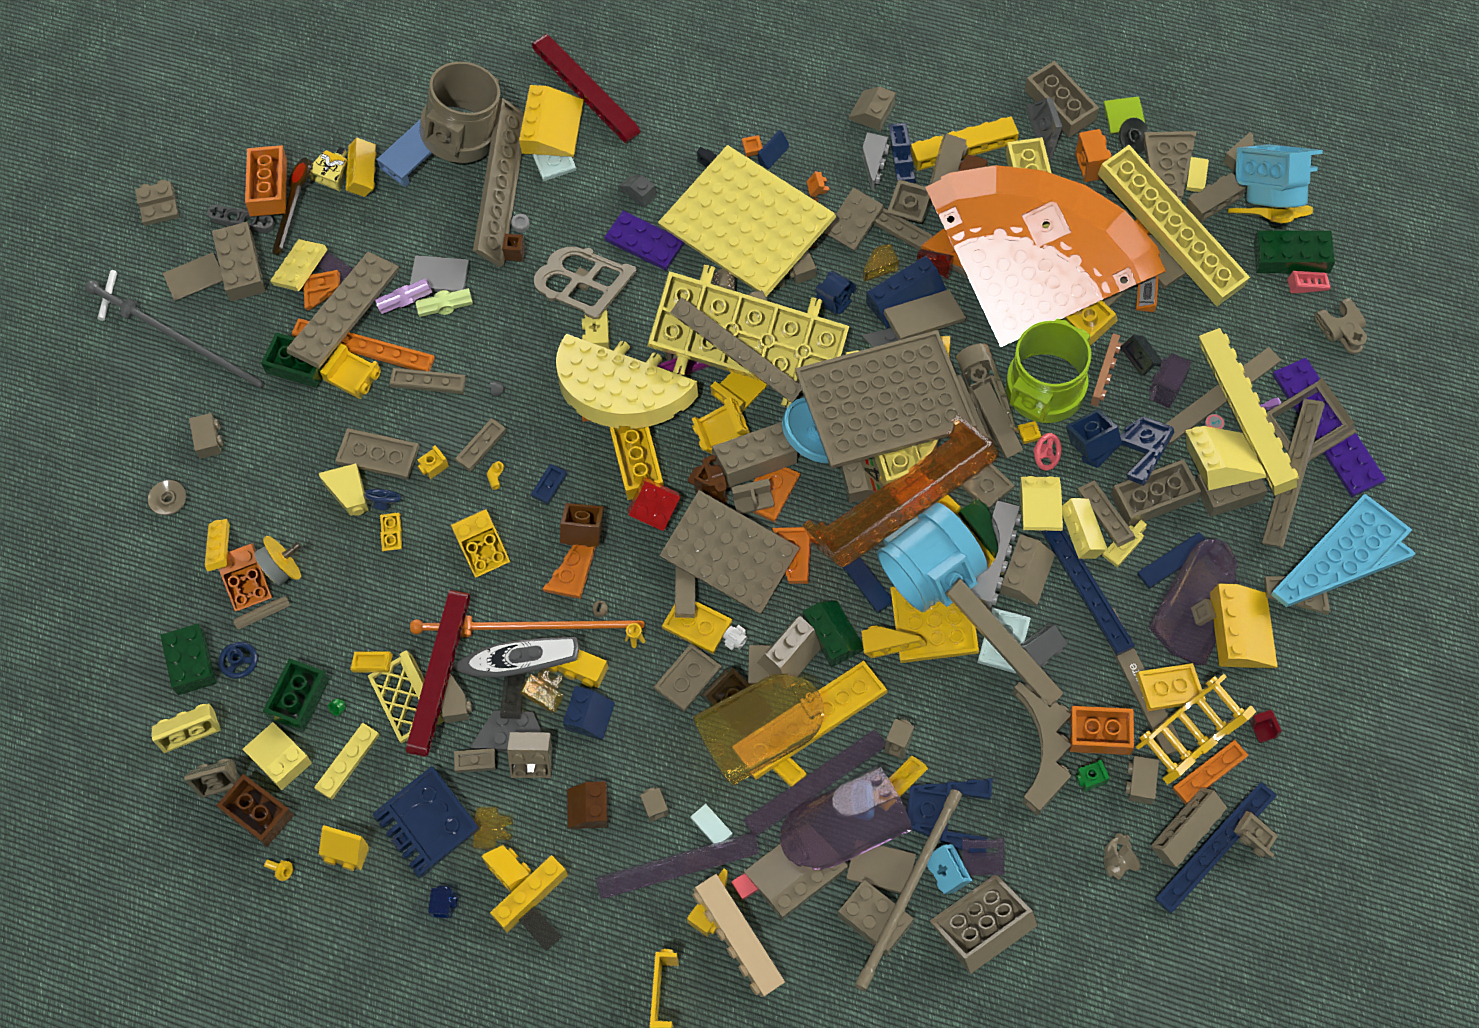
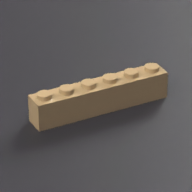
(738, 935)

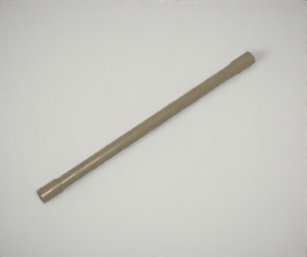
(868, 971)

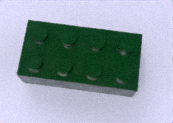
(1294, 251)

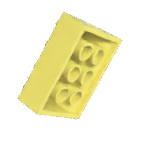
(1222, 457)

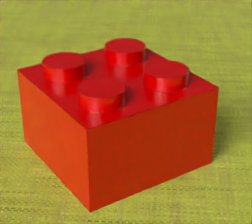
(653, 503)

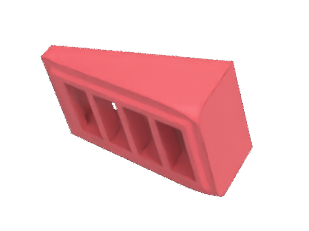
(1297, 284)

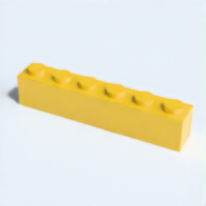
(978, 139)

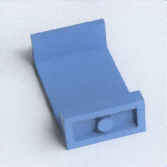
(404, 156)

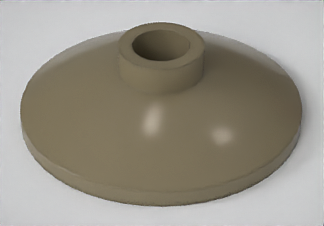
(162, 492)

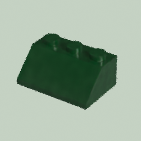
(833, 631)

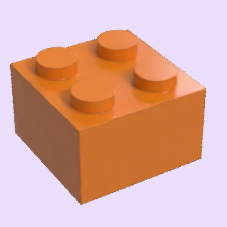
(1091, 153)

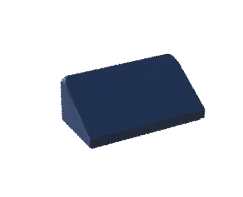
(773, 150)

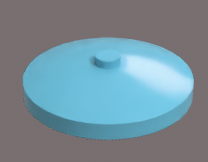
(801, 431)

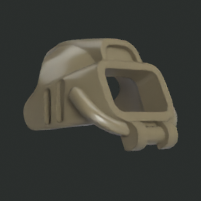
(1121, 861)

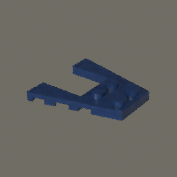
(1146, 437)
(928, 800)

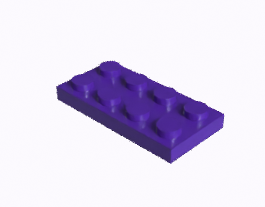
(644, 240)

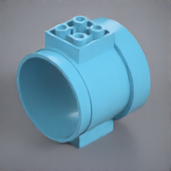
(930, 556)

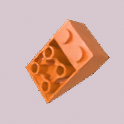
(244, 578)

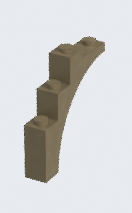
(1054, 747)

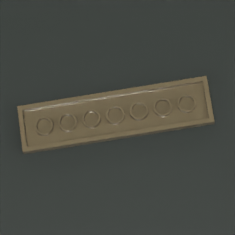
(342, 310)

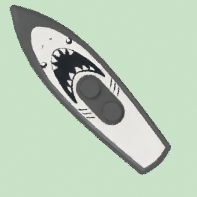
(519, 657)

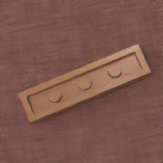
(1104, 377)

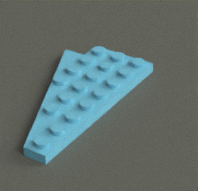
(1356, 547)

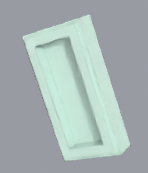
(711, 825)

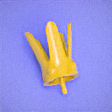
(634, 632)

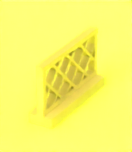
(416, 679)

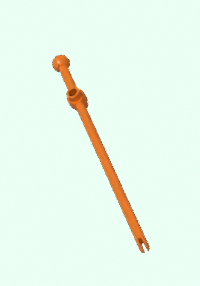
(418, 626)

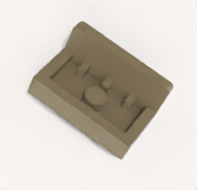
(1256, 835)

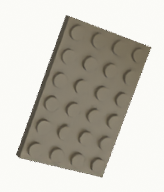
(729, 552)

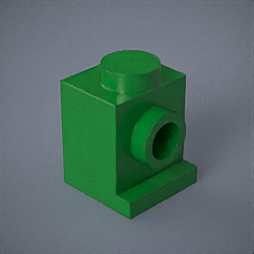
(1087, 782)

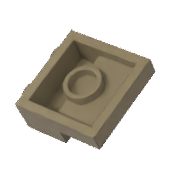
(157, 202)

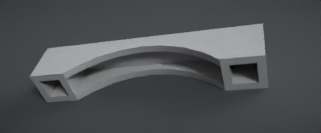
(1004, 522)

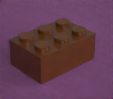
(255, 810)

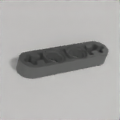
(242, 215)

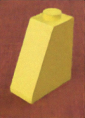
(347, 488)

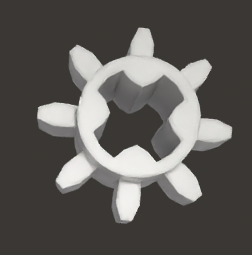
(735, 637)

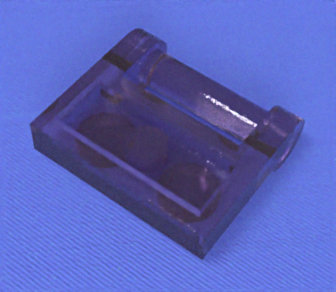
(983, 863)

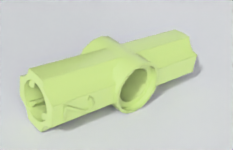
(444, 302)

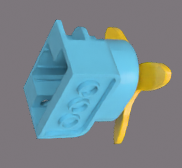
(1276, 179)

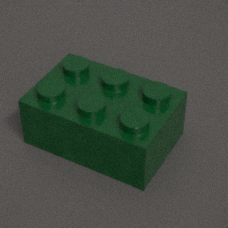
(285, 366)
(188, 659)
(296, 695)

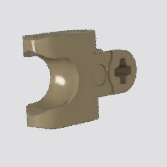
(1345, 329)

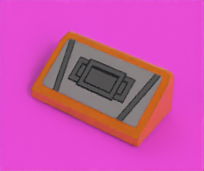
(1147, 295)

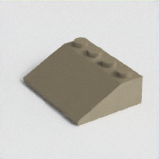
(788, 885)
(984, 923)

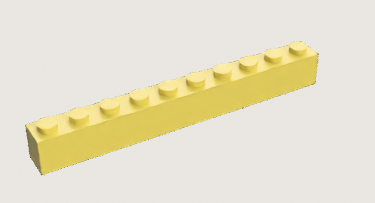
(1248, 411)

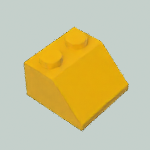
(342, 848)
(506, 867)

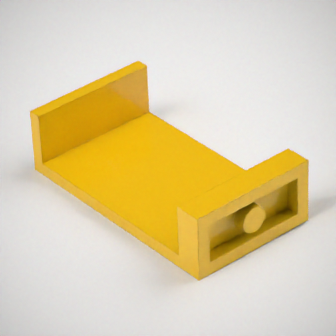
(739, 388)
(667, 958)

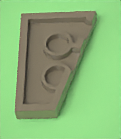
(1318, 603)

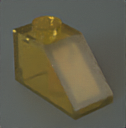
(881, 262)

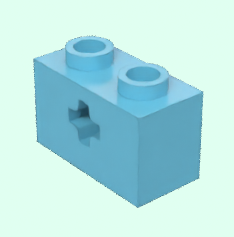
(948, 869)

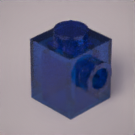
(442, 902)

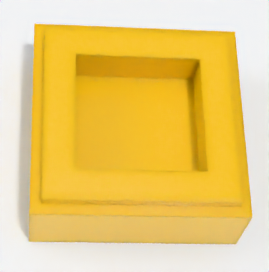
(1029, 432)

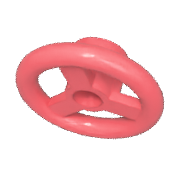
(1045, 451)

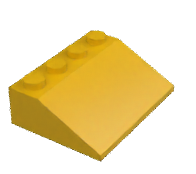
(550, 122)
(1243, 627)

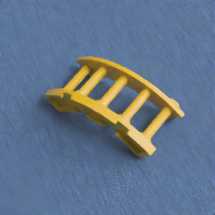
(1205, 744)

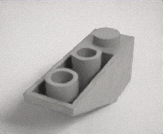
(873, 154)

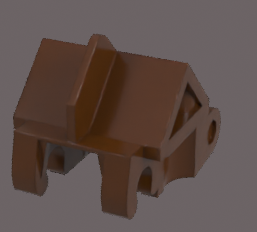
(709, 479)

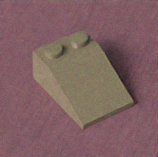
(213, 778)

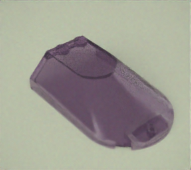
(1174, 625)
(844, 822)

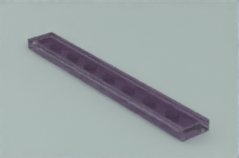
(815, 783)
(677, 865)

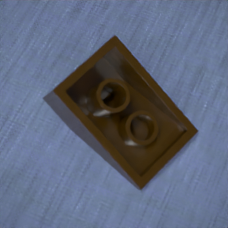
(724, 686)

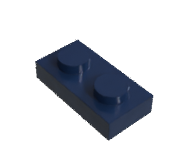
(549, 484)

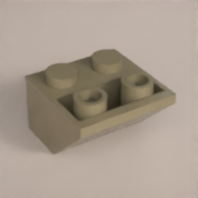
(529, 755)

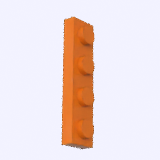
(1210, 771)

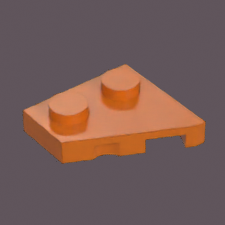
(320, 287)

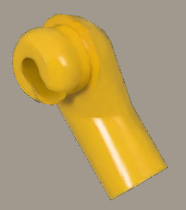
(493, 474)

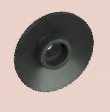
(1133, 127)

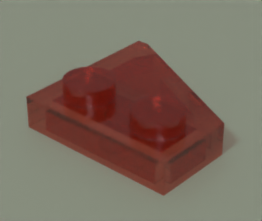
(942, 261)

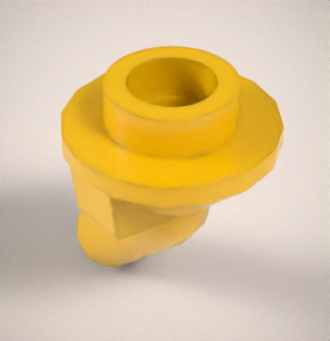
(282, 870)

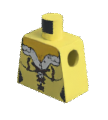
(330, 169)

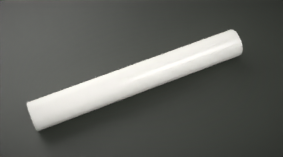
(109, 288)

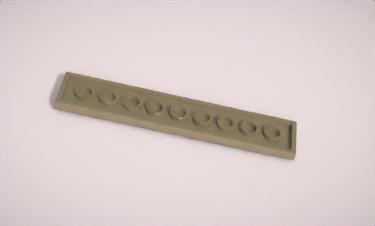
(499, 184)

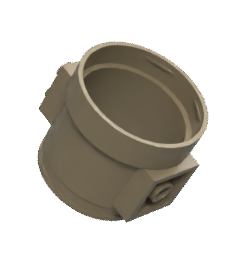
(457, 134)

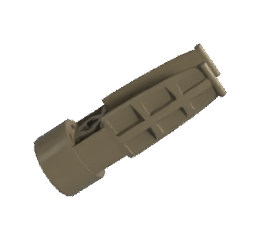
(978, 361)

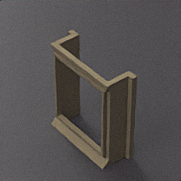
(1331, 439)

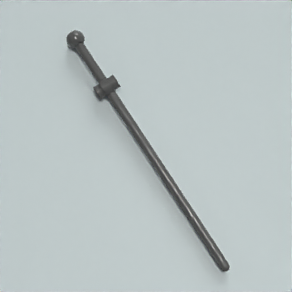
(128, 308)

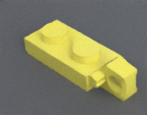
(1117, 555)

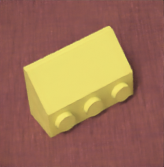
(185, 728)

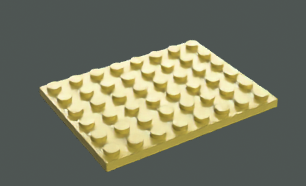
(747, 220)

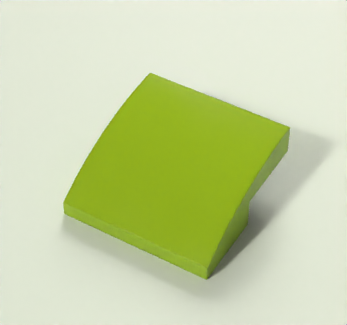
(1120, 110)

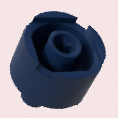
(835, 292)

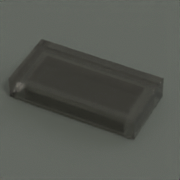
(540, 928)

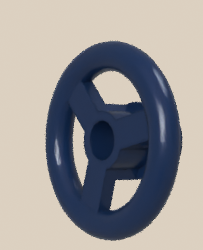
(381, 498)
(232, 653)

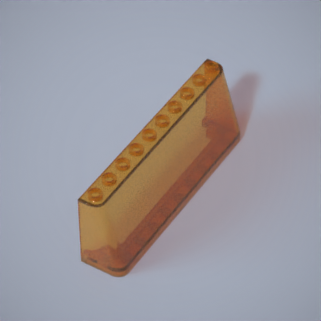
(906, 497)

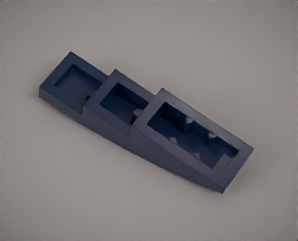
(901, 152)

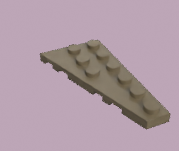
(1170, 157)

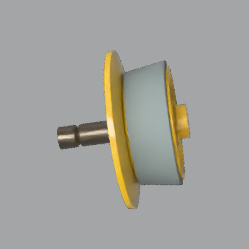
(277, 561)

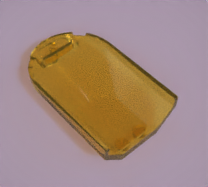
(760, 724)

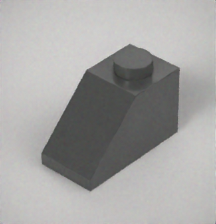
(639, 189)

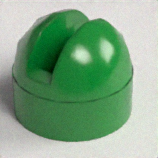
(337, 706)

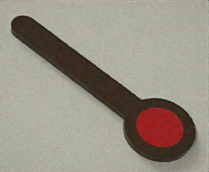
(296, 180)

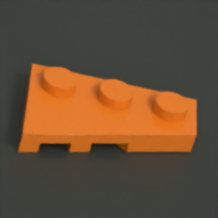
(573, 572)

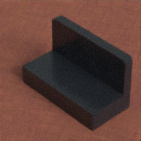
(1141, 354)

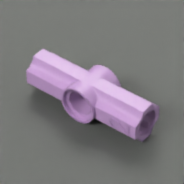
(403, 296)

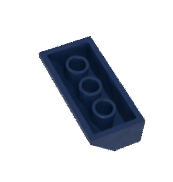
(909, 284)

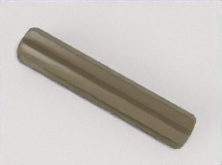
(261, 612)

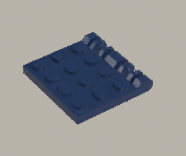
(428, 819)

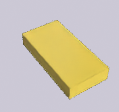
(1197, 174)

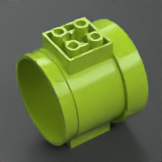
(1042, 400)

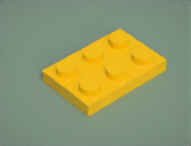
(703, 630)
(1168, 686)

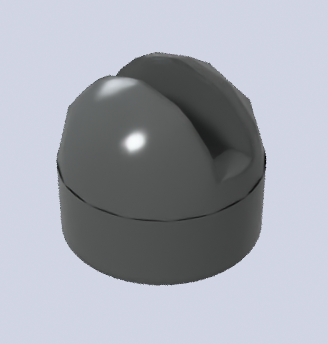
(496, 388)

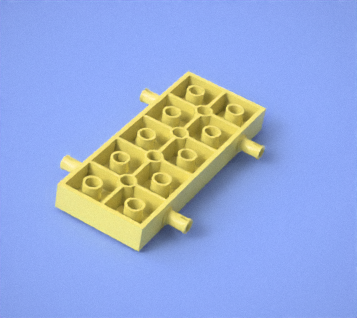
(772, 330)

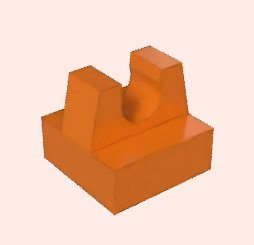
(816, 184)

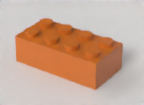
(266, 180)

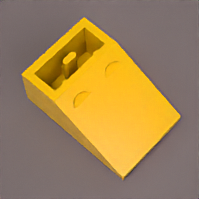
(480, 543)

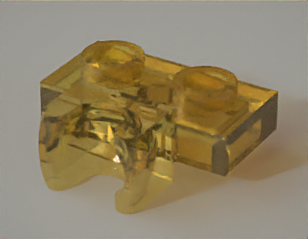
(542, 690)
(490, 827)

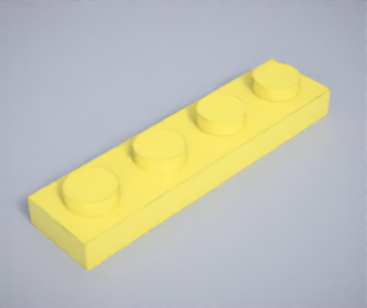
(347, 761)

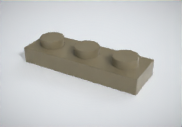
(480, 444)

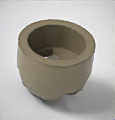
(603, 610)

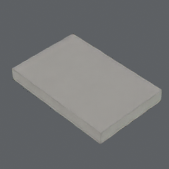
(441, 273)

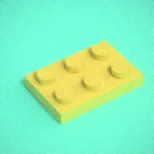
(298, 265)

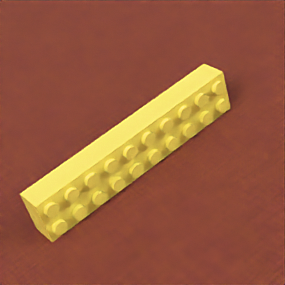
(1173, 225)

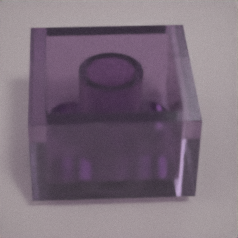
(1169, 380)

